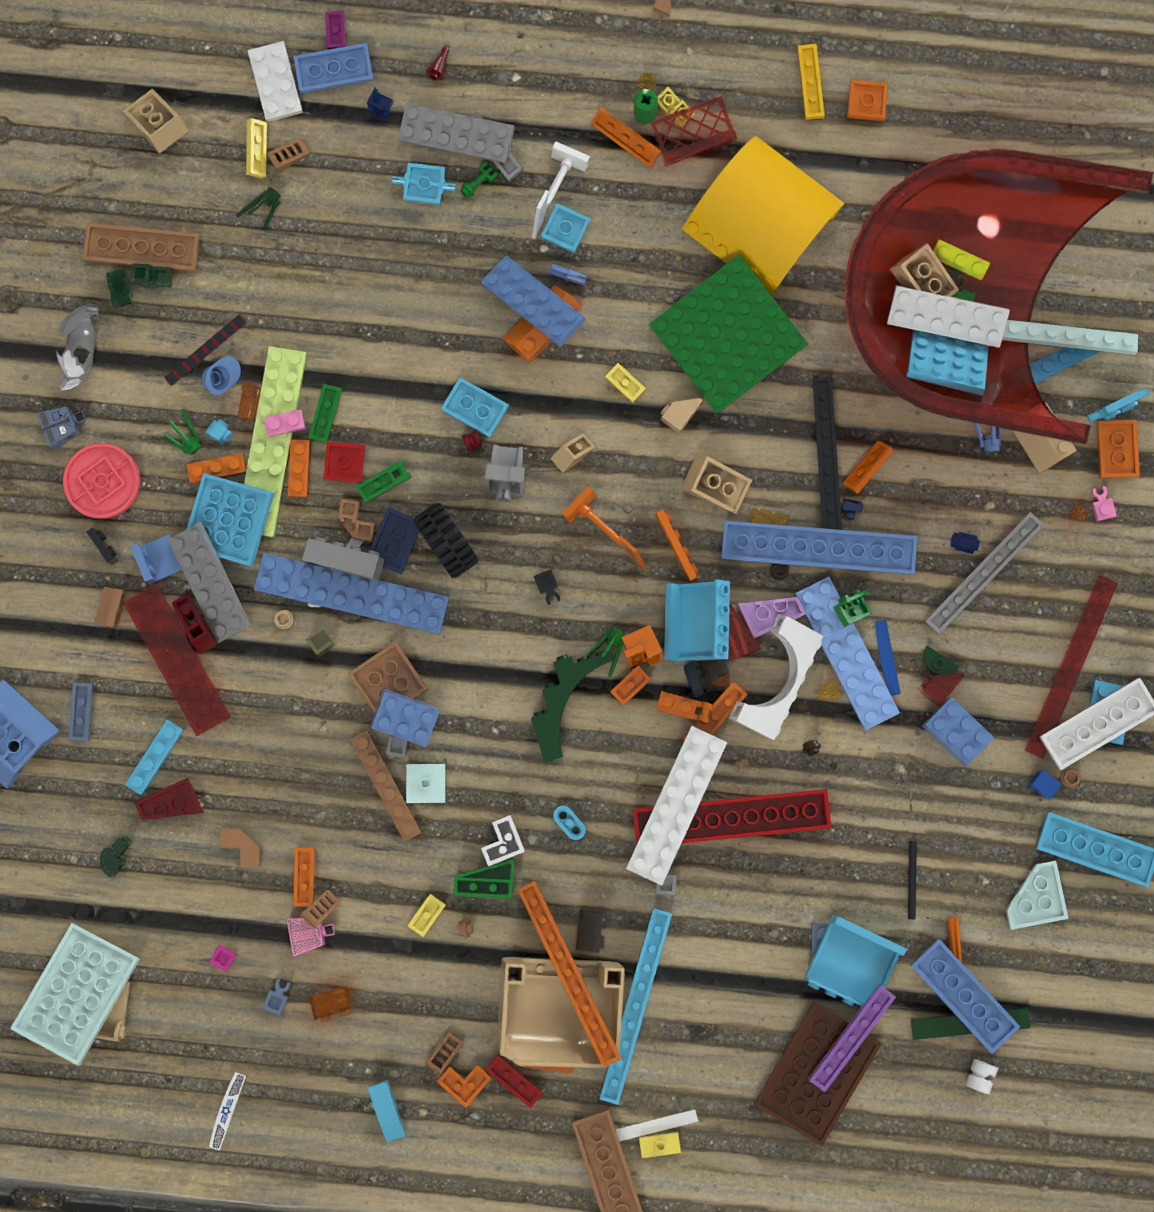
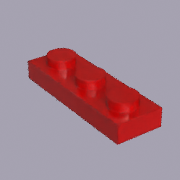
(514, 1081)

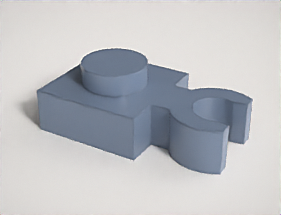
(276, 999)

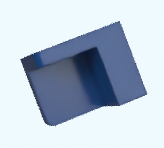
(1044, 784)

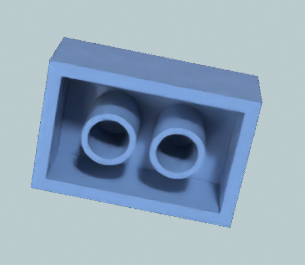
(404, 717)
(957, 731)

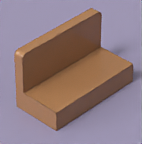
(110, 607)

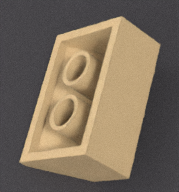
(924, 272)
(1043, 450)

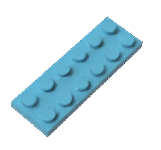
(1096, 849)

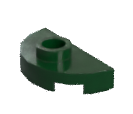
(937, 663)

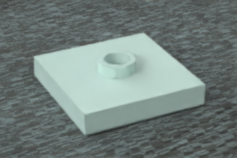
(425, 783)

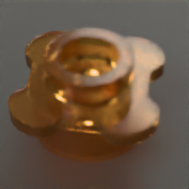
(1078, 513)

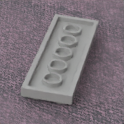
(456, 133)
(209, 582)

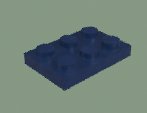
(395, 540)

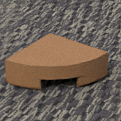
(662, 7)

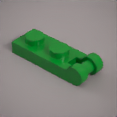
(383, 482)

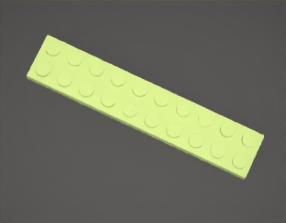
(270, 454)

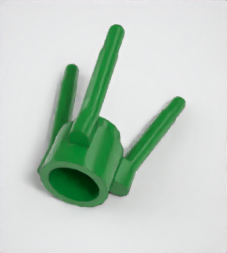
(190, 444)
(613, 639)

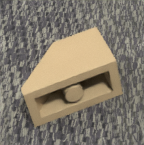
(680, 413)
(572, 452)

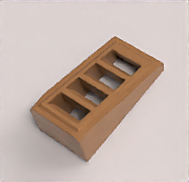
(285, 149)
(321, 908)
(434, 1067)

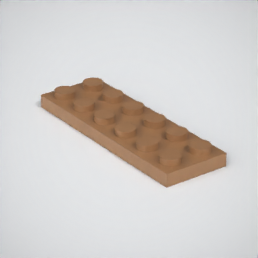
(142, 246)
(606, 1163)

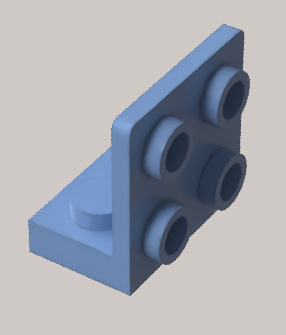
(156, 559)

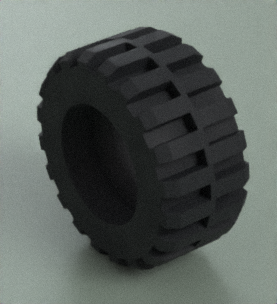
(445, 540)

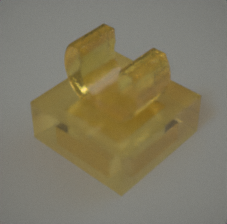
(830, 691)

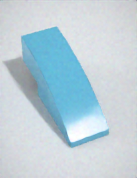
(386, 1110)

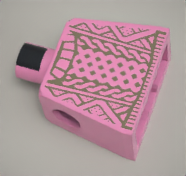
(305, 937)

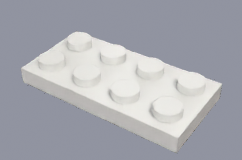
(275, 81)

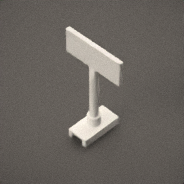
(568, 158)

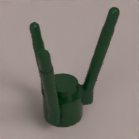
(269, 198)

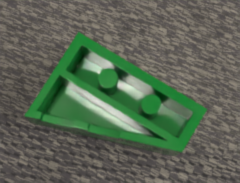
(487, 882)

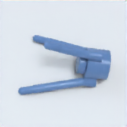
(991, 443)

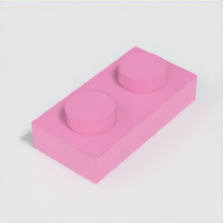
(284, 423)

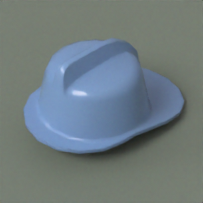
(221, 375)

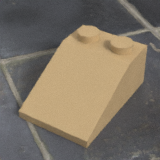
(156, 120)
(716, 483)

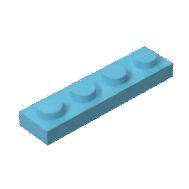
(154, 757)

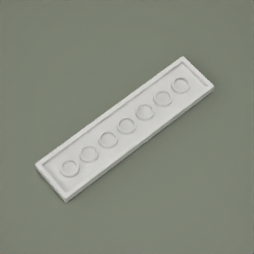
(676, 805)

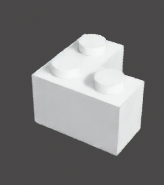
(508, 844)

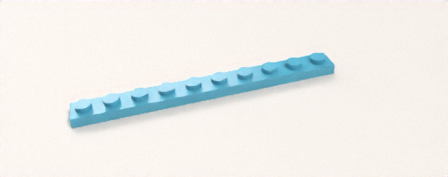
(636, 1004)

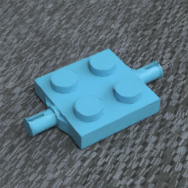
(424, 184)
(1124, 405)

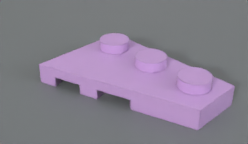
(762, 614)

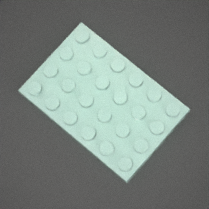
(75, 994)

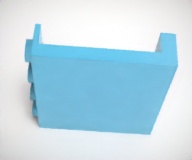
(697, 621)
(851, 961)

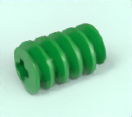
(645, 106)

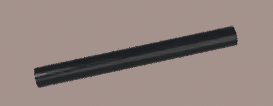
(912, 880)

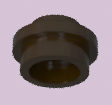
(774, 575)
(811, 747)

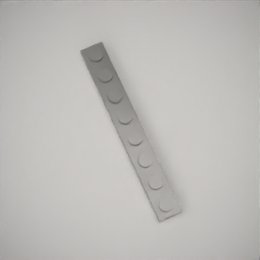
(984, 573)

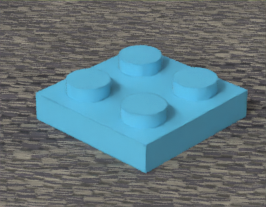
(565, 228)

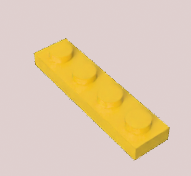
(810, 81)

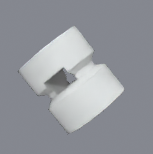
(981, 1076)

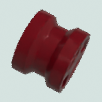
(471, 441)

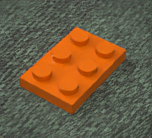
(1118, 449)

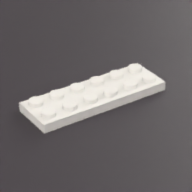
(948, 316)
(1099, 724)

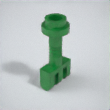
(467, 189)

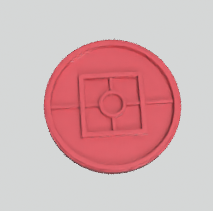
(101, 481)

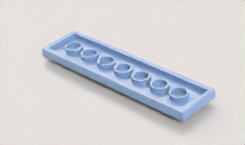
(847, 656)

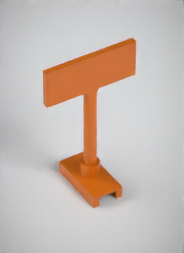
(581, 506)

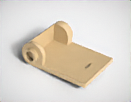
(114, 1025)

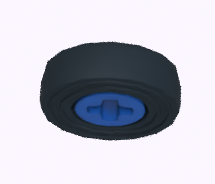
(693, 679)

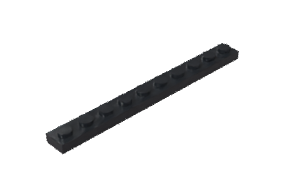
(826, 453)

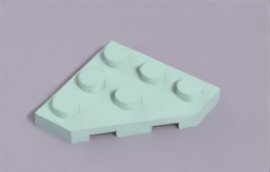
(1038, 898)

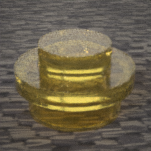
(646, 81)

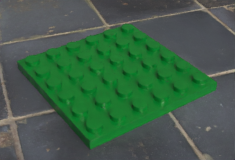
(728, 334)

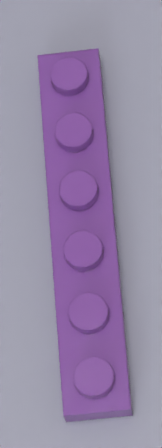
(851, 1038)

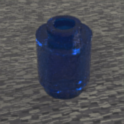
(964, 542)

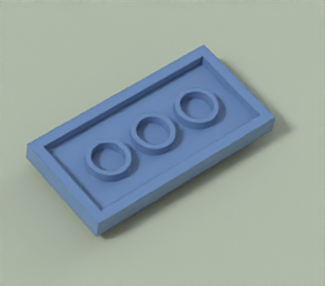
(333, 68)

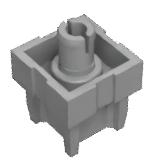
(505, 473)

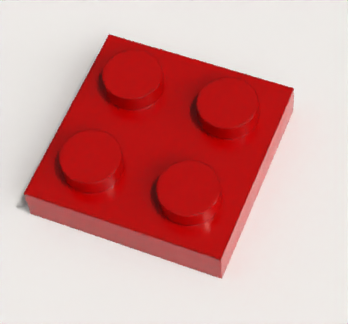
(344, 462)

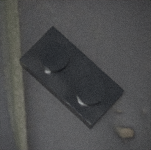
(107, 552)

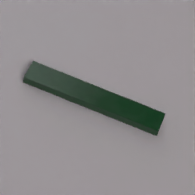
(952, 1026)

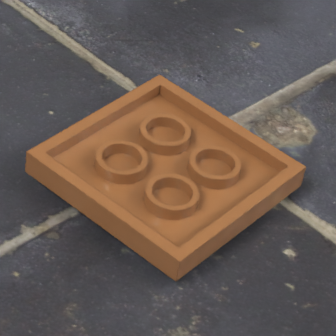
(390, 671)

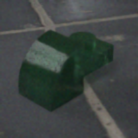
(151, 276)
(119, 288)
(111, 860)

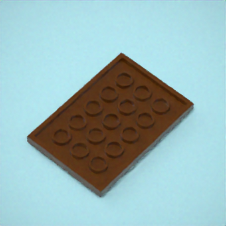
(793, 1097)

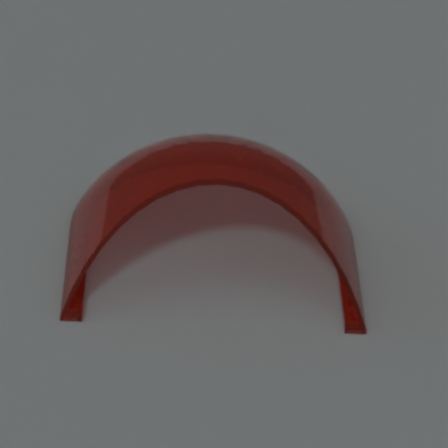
(1007, 211)

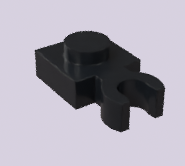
(546, 583)

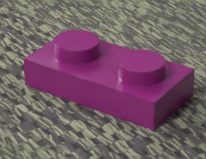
(335, 29)

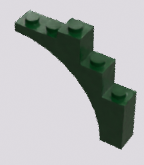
(556, 696)

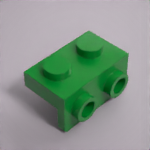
(852, 608)

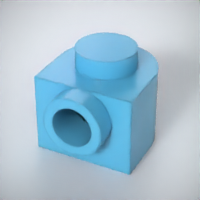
(219, 431)

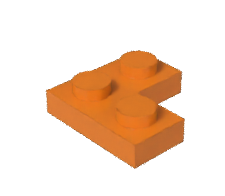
(464, 1089)

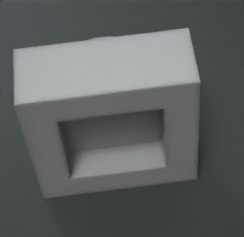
(396, 747)
(668, 885)

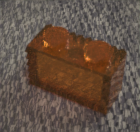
(331, 1003)

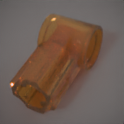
(248, 403)

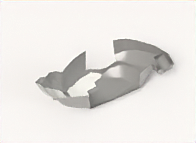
(79, 330)

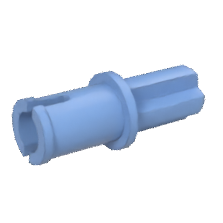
(568, 274)

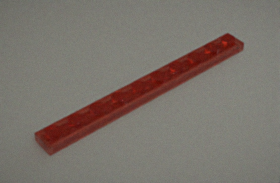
(1071, 664)

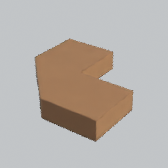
(357, 529)
(248, 848)

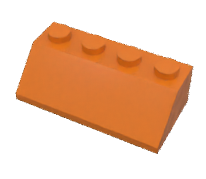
(530, 341)

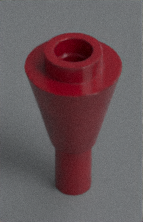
(436, 69)

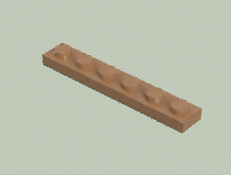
(385, 786)

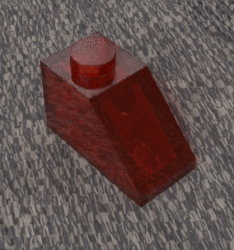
(940, 687)

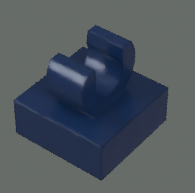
(852, 507)

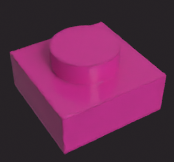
(223, 958)

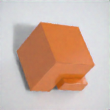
(642, 647)

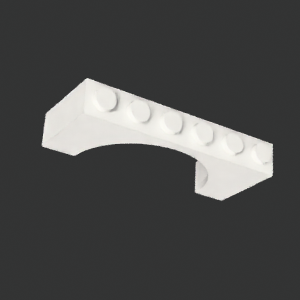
(801, 647)

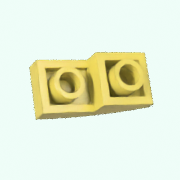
(671, 104)

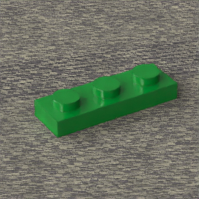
(325, 413)

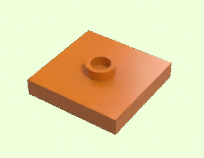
(867, 100)

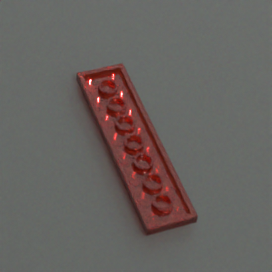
(177, 660)

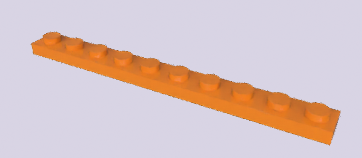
(569, 974)

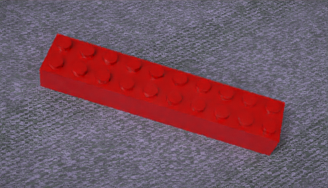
(751, 816)

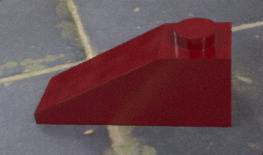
(194, 624)

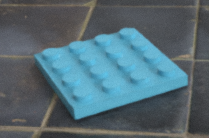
(948, 362)
(231, 517)

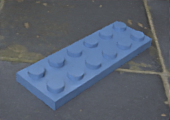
(533, 301)
(965, 996)

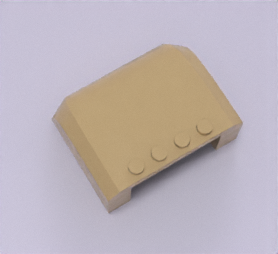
(539, 1019)

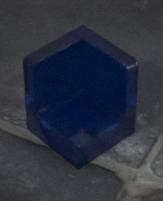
(379, 103)

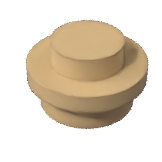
(283, 619)

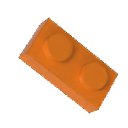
(630, 685)

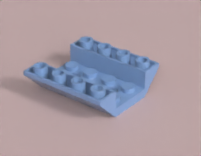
(22, 724)

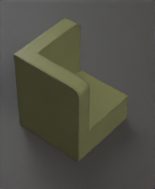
(320, 643)

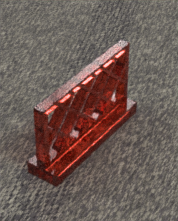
(700, 146)

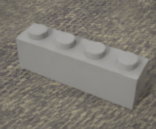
(343, 559)

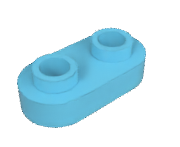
(568, 823)

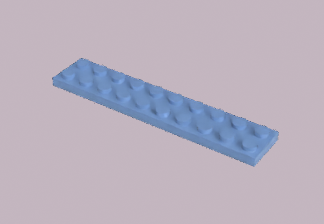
(819, 547)
(351, 593)

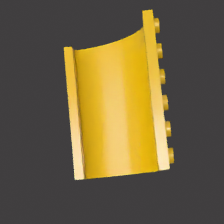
(762, 212)

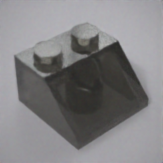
(714, 674)

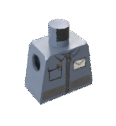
(60, 425)

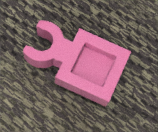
(1104, 507)

